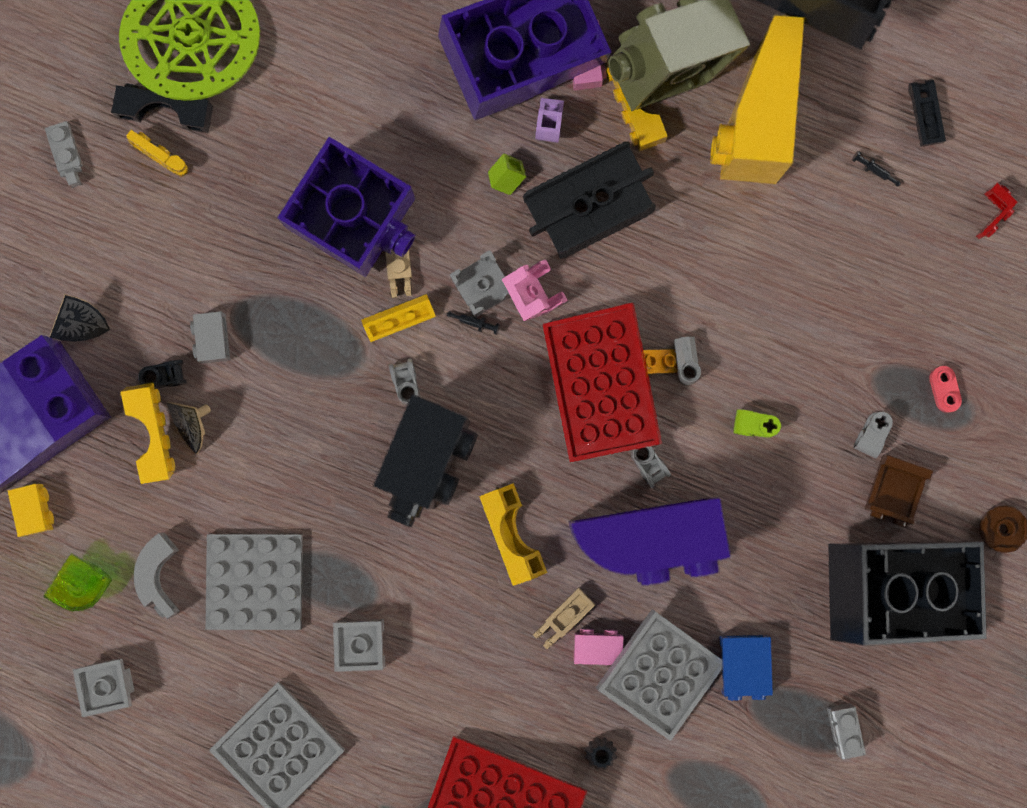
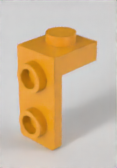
(661, 361)

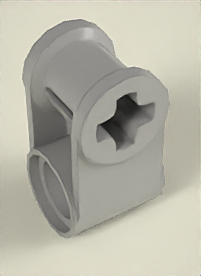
(404, 377)
(872, 439)
(650, 466)

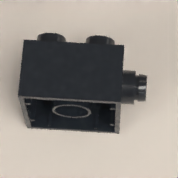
(422, 457)

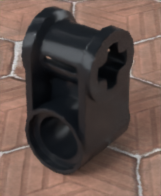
(167, 374)

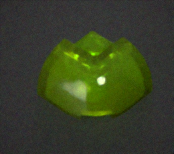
(77, 585)

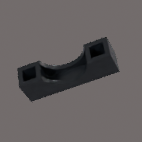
(134, 103)

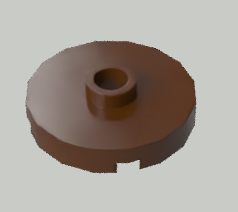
(1015, 529)

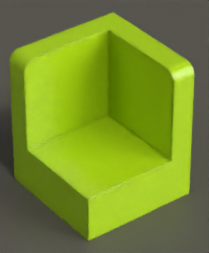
(506, 174)

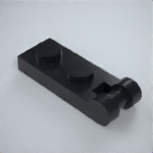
(927, 113)

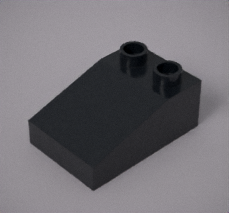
(906, 592)

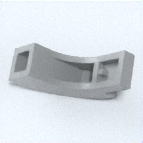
(148, 571)

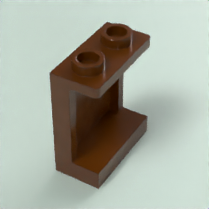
(897, 490)

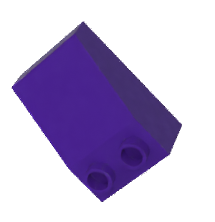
(519, 49)
(42, 407)

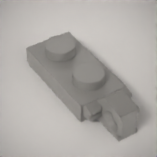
(65, 152)

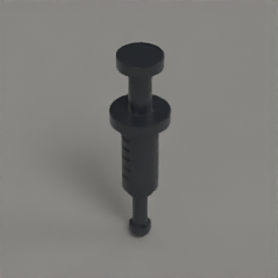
(874, 168)
(475, 322)

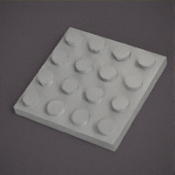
(254, 581)
(660, 675)
(277, 749)

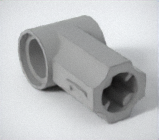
(686, 358)

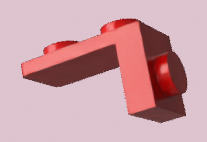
(1004, 201)

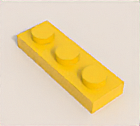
(398, 318)

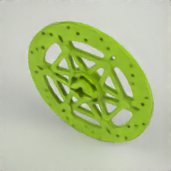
(190, 40)

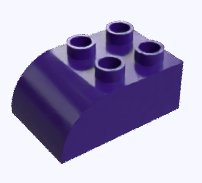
(656, 539)

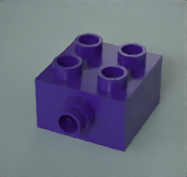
(350, 208)

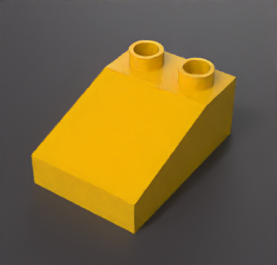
(761, 129)

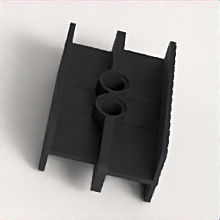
(611, 172)

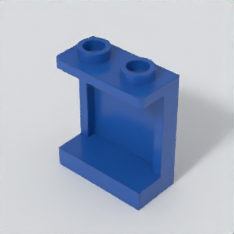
(746, 666)

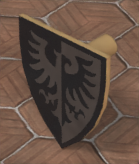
(78, 321)
(189, 423)

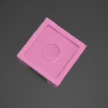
(528, 292)

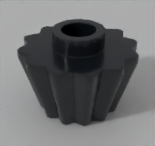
(607, 759)

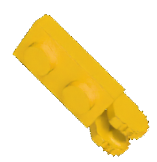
(158, 154)

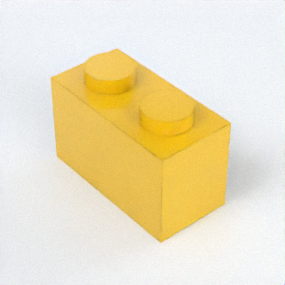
(31, 510)

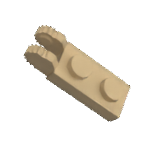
(398, 269)
(566, 616)

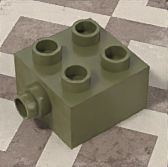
(676, 50)

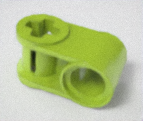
(751, 424)

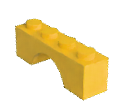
(645, 127)
(142, 403)
(519, 559)

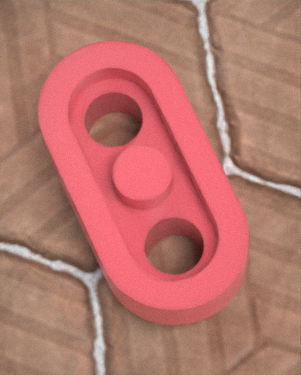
(942, 390)

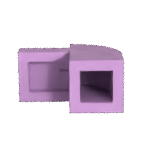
(549, 120)

